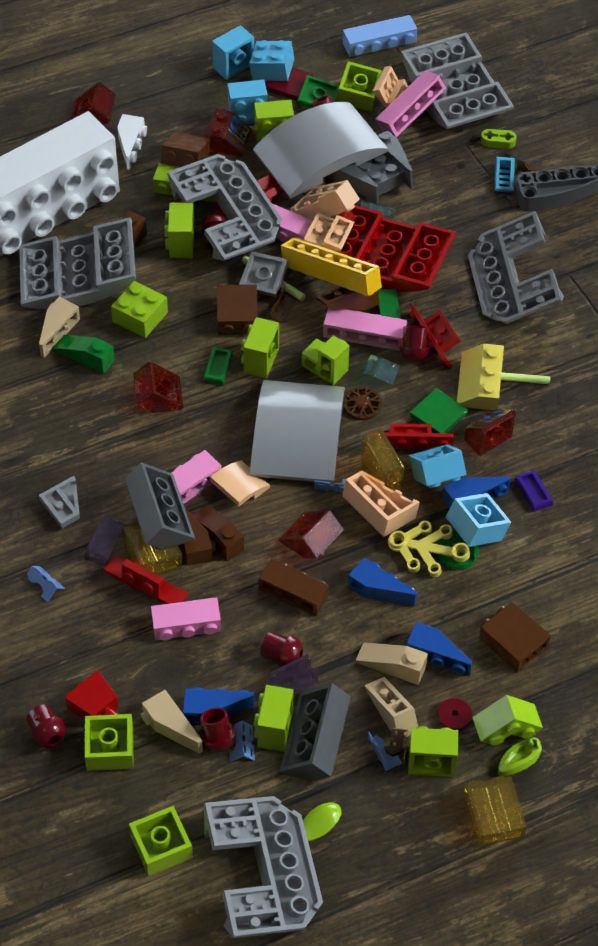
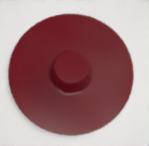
(455, 713)

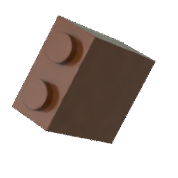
(184, 149)
(236, 308)
(514, 636)

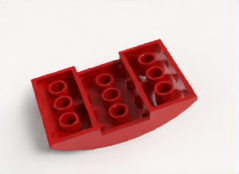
(406, 253)

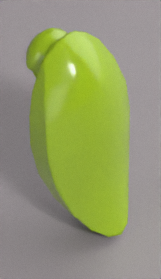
(520, 757)
(321, 820)

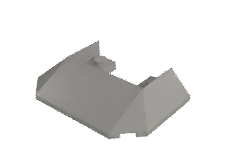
(249, 211)
(496, 277)
(284, 860)

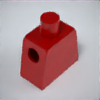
(92, 698)

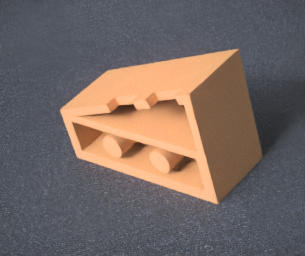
(327, 200)
(378, 504)

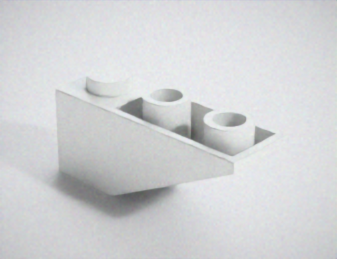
(130, 135)

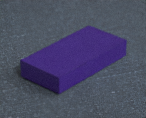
(533, 490)

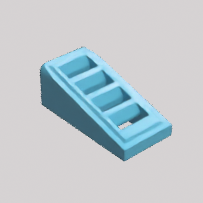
(504, 162)

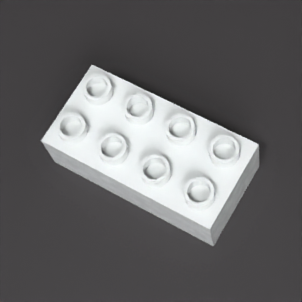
(55, 179)

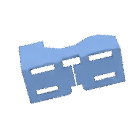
(321, 485)
(47, 587)
(378, 746)
(238, 751)

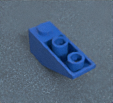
(474, 486)
(379, 585)
(439, 649)
(199, 700)

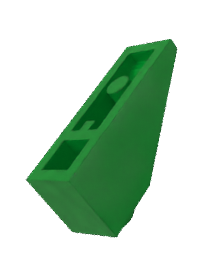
(87, 351)

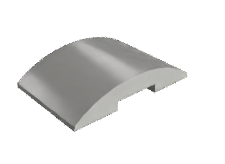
(469, 87)
(316, 145)
(78, 267)
(297, 431)

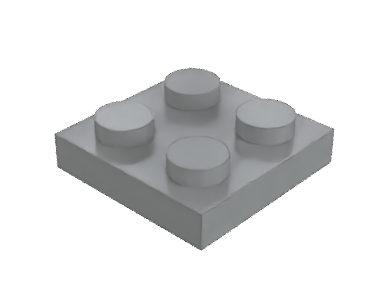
(266, 272)

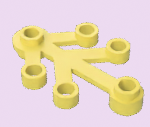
(425, 546)

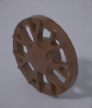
(362, 403)

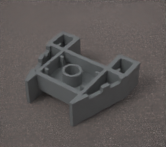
(379, 173)

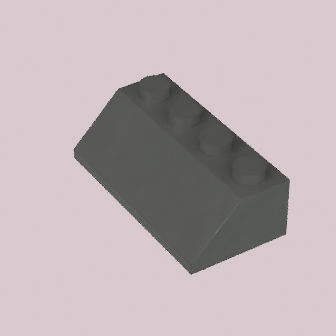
(159, 507)
(315, 733)

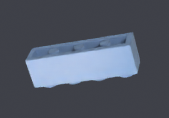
(379, 36)

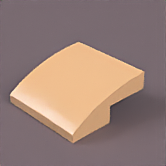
(388, 86)
(329, 232)
(237, 483)

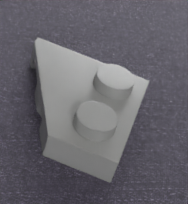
(62, 502)

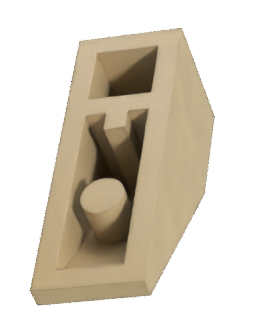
(59, 320)
(394, 660)
(392, 705)
(169, 721)

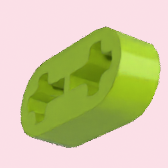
(498, 138)

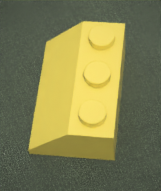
(480, 377)

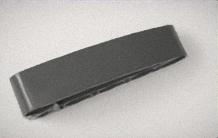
(555, 187)

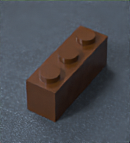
(294, 587)

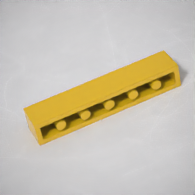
(332, 266)

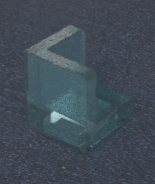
(381, 369)

